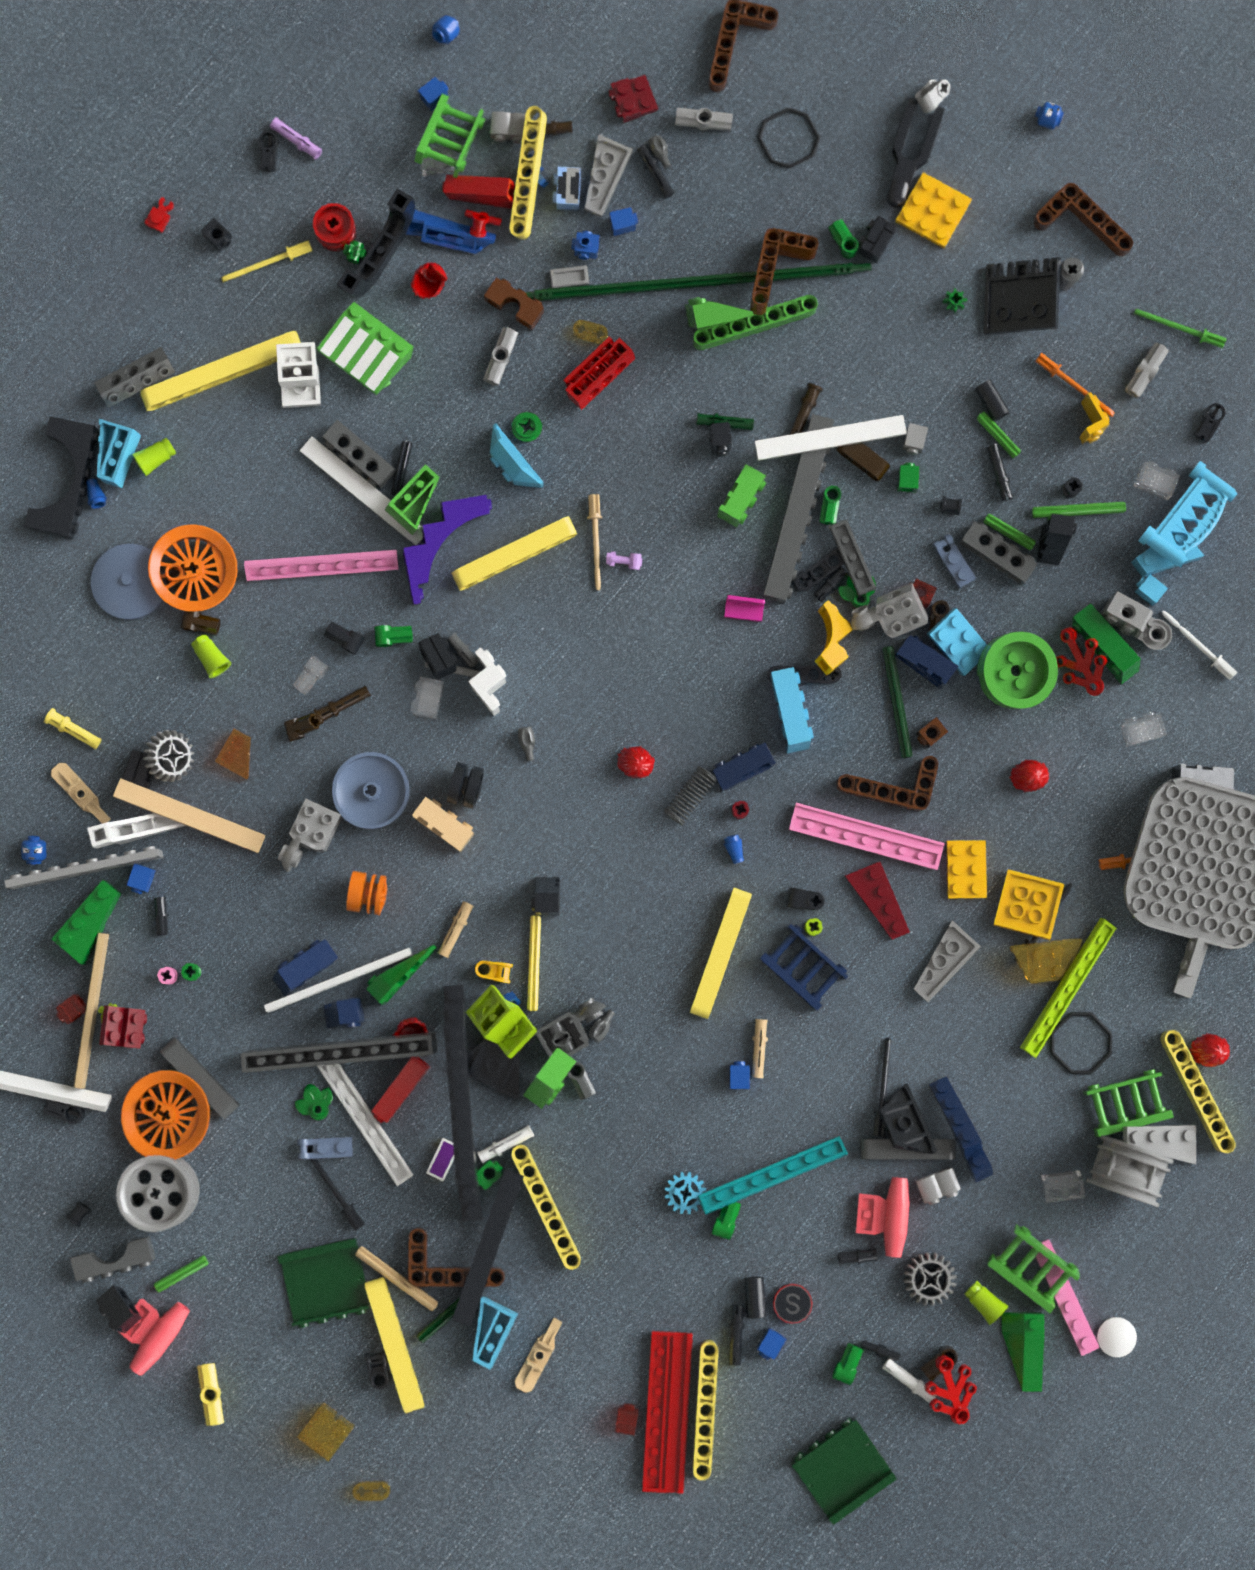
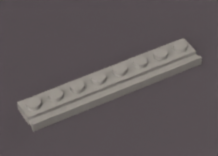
(91, 866)

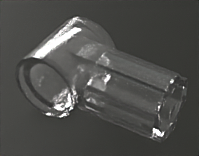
(313, 671)

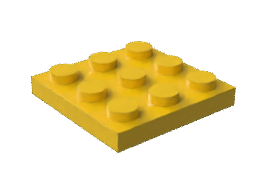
(933, 210)
(1028, 904)

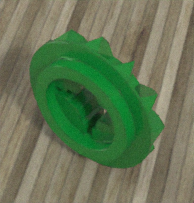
(523, 419)

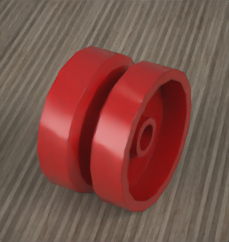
(341, 219)

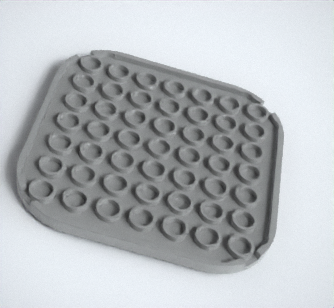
(1196, 863)

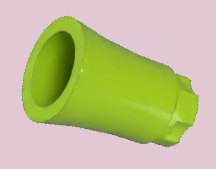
(154, 456)
(210, 656)
(985, 1302)

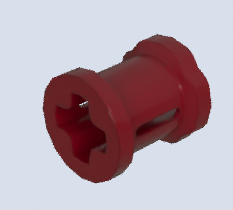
(734, 811)

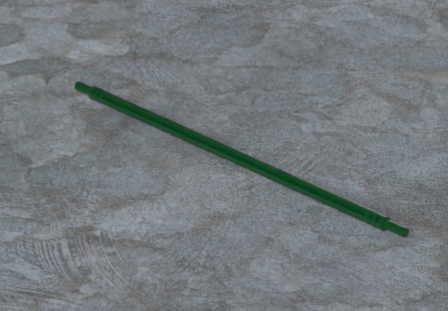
(695, 281)

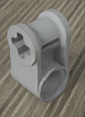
(932, 94)

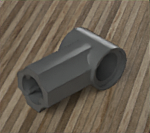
(582, 1083)

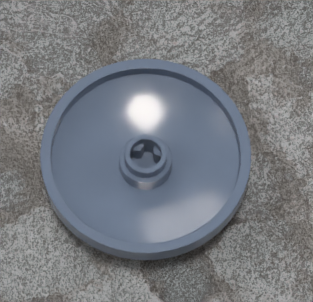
(123, 582)
(370, 790)

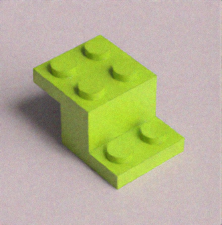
(501, 1021)

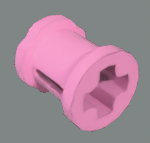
(162, 978)

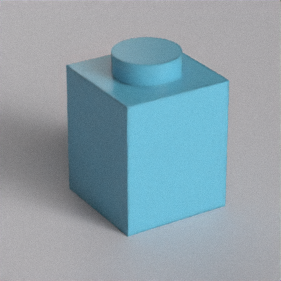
(1150, 589)

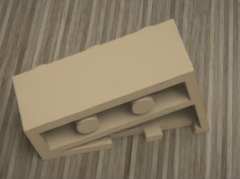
(443, 823)

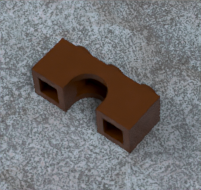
(502, 293)

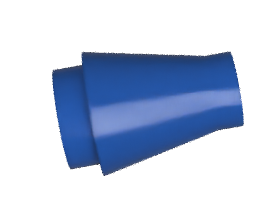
(95, 494)
(734, 848)

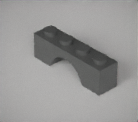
(89, 1265)

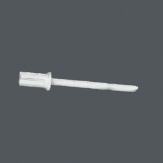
(1219, 663)

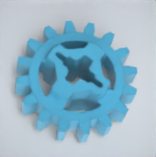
(676, 1191)

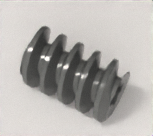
(1070, 273)

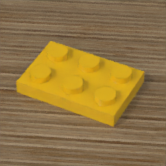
(966, 869)

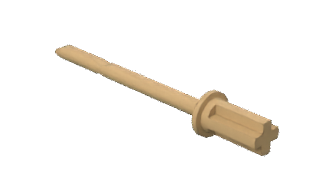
(594, 515)

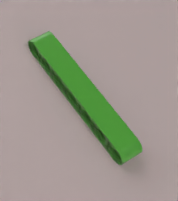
(765, 323)

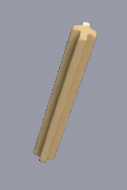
(396, 1278)

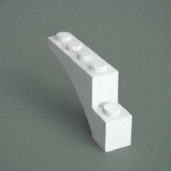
(130, 830)

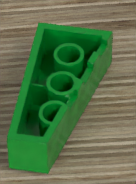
(80, 932)

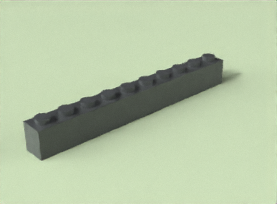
(797, 518)
(339, 1052)

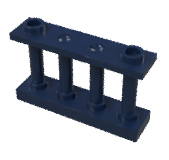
(800, 985)

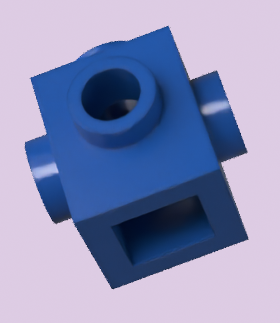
(586, 245)

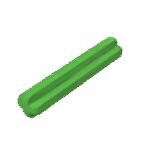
(998, 435)
(1009, 531)
(181, 1274)

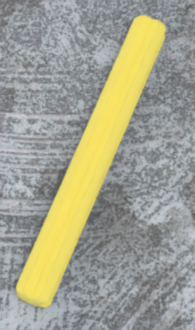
(534, 955)

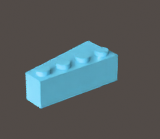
(791, 709)

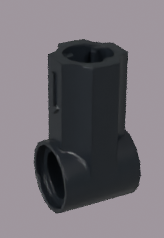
(347, 639)

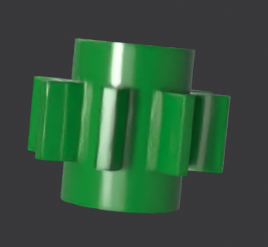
(354, 252)
(958, 297)

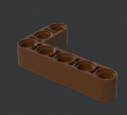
(729, 37)
(1085, 217)
(802, 247)
(892, 791)
(446, 1272)

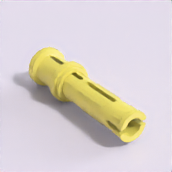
(65, 725)

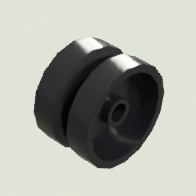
(465, 785)

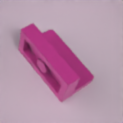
(744, 608)

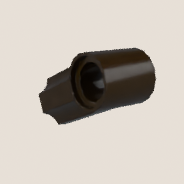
(935, 618)
(196, 622)
(298, 727)
(930, 1368)

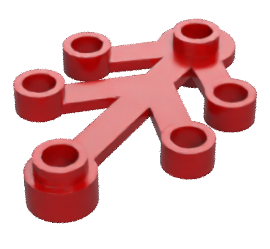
(1083, 663)
(953, 1391)

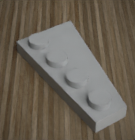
(607, 170)
(949, 957)
(1167, 1140)

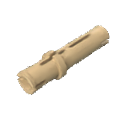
(455, 929)
(759, 1052)

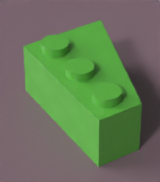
(742, 496)
(413, 499)
(549, 1079)

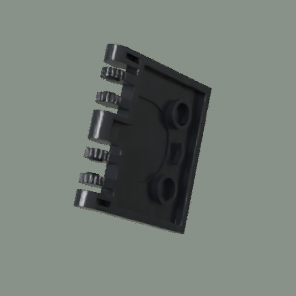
(1023, 298)

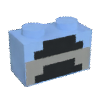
(568, 188)

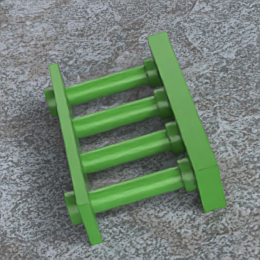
(436, 122)
(1160, 1112)
(1030, 1287)

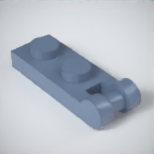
(954, 561)
(325, 1148)

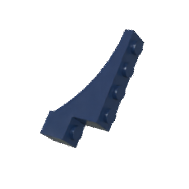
(962, 1129)

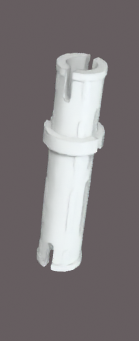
(505, 1144)
(906, 1378)

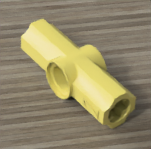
(212, 1407)

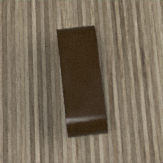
(865, 460)

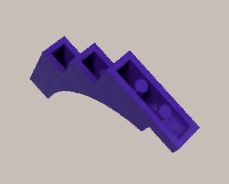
(420, 557)

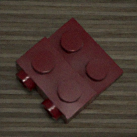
(632, 98)
(122, 1027)

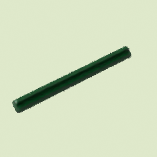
(897, 702)

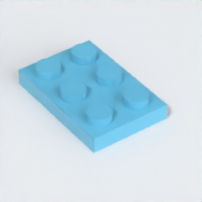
(958, 641)

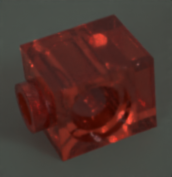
(928, 589)
(71, 1009)
(626, 1419)

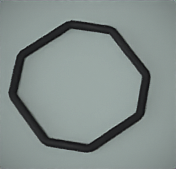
(801, 160)
(1100, 1024)

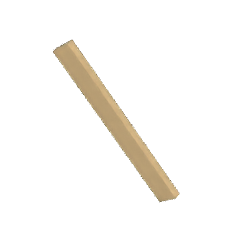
(189, 815)
(91, 1010)

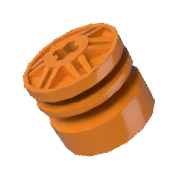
(366, 893)

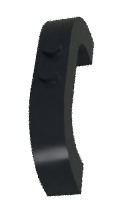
(399, 220)

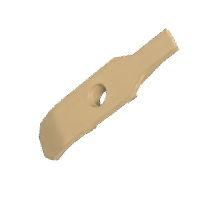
(72, 785)
(533, 1367)

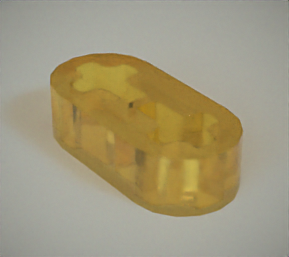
(591, 327)
(371, 1485)

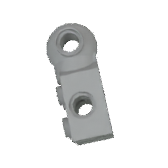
(896, 611)
(1137, 621)
(312, 829)

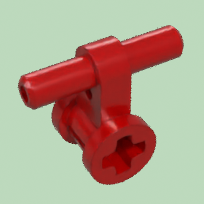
(479, 222)

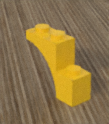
(836, 629)

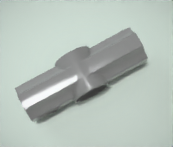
(692, 117)
(497, 367)
(1146, 370)

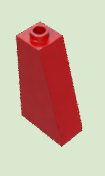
(480, 190)
(400, 1089)

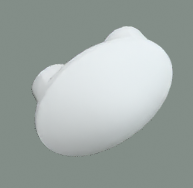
(1116, 1337)

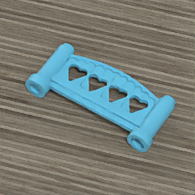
(1162, 539)

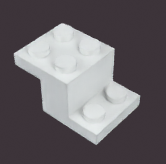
(298, 374)
(488, 681)

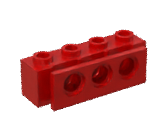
(598, 371)

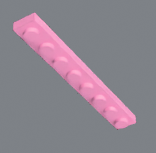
(321, 565)

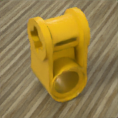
(495, 971)

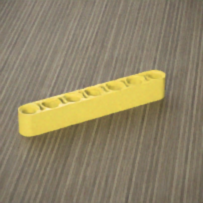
(524, 164)
(514, 553)
(720, 953)
(1205, 1097)
(538, 1199)
(394, 1345)
(705, 1419)

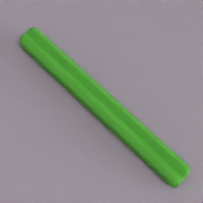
(1079, 509)

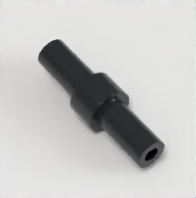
(880, 1350)

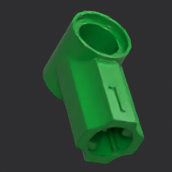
(843, 237)
(830, 507)
(387, 635)
(724, 1224)
(846, 1369)

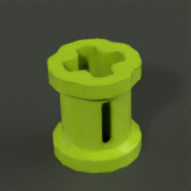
(818, 926)

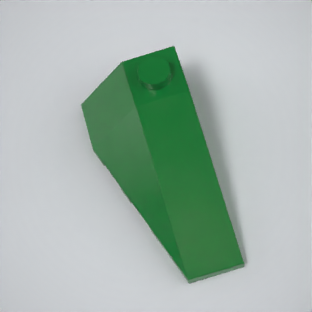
(390, 981)
(1025, 1345)

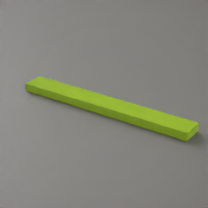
(1068, 987)

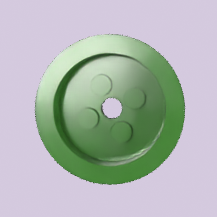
(1036, 668)

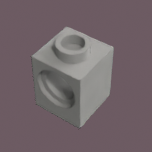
(915, 439)

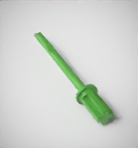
(1205, 336)

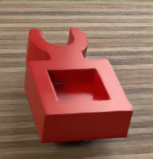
(158, 217)

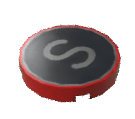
(792, 1303)

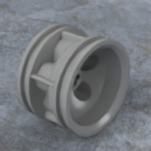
(1129, 1170)
(140, 1216)

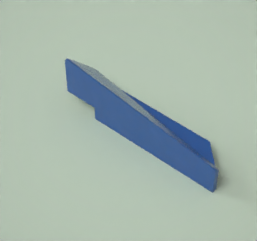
(447, 233)

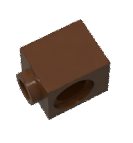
(939, 730)

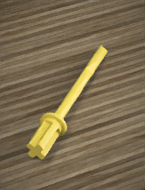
(292, 252)

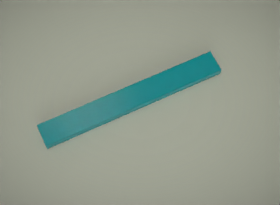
(772, 1175)

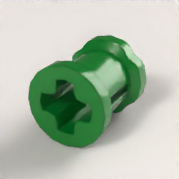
(186, 967)

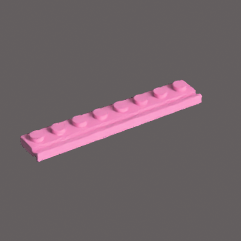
(866, 836)

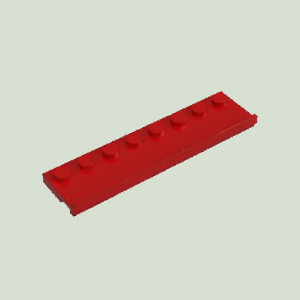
(667, 1412)

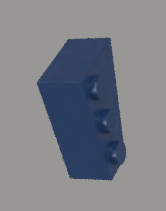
(926, 661)
(743, 766)
(304, 966)
(344, 1012)

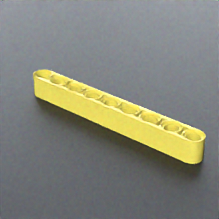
(215, 372)

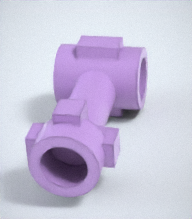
(633, 561)

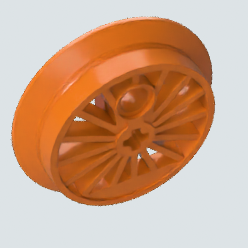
(224, 563)
(194, 1131)

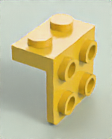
(1098, 418)

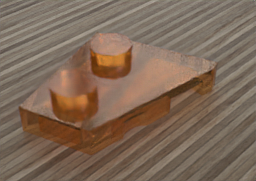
(236, 754)

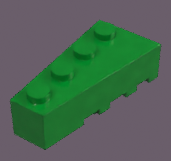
(1120, 657)

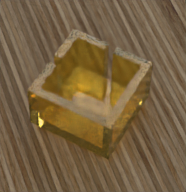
(324, 1433)

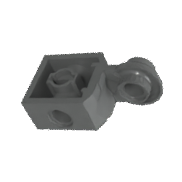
(567, 1030)

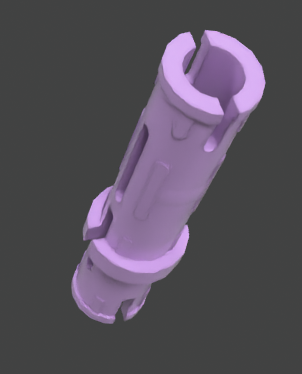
(302, 142)

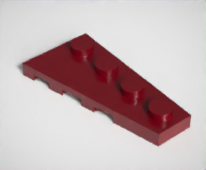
(879, 898)

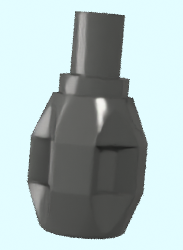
(659, 150)
(527, 741)
(601, 1027)

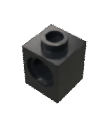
(211, 229)

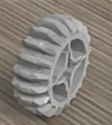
(184, 754)
(936, 1272)

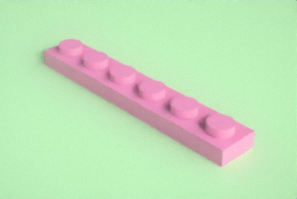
(1069, 1307)

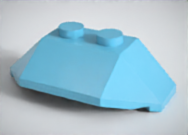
(511, 462)

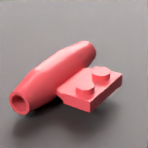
(886, 1216)
(154, 1333)

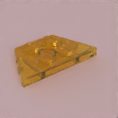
(1046, 959)

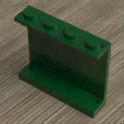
(324, 1282)
(843, 1470)

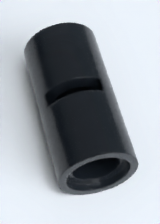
(995, 404)
(755, 1297)

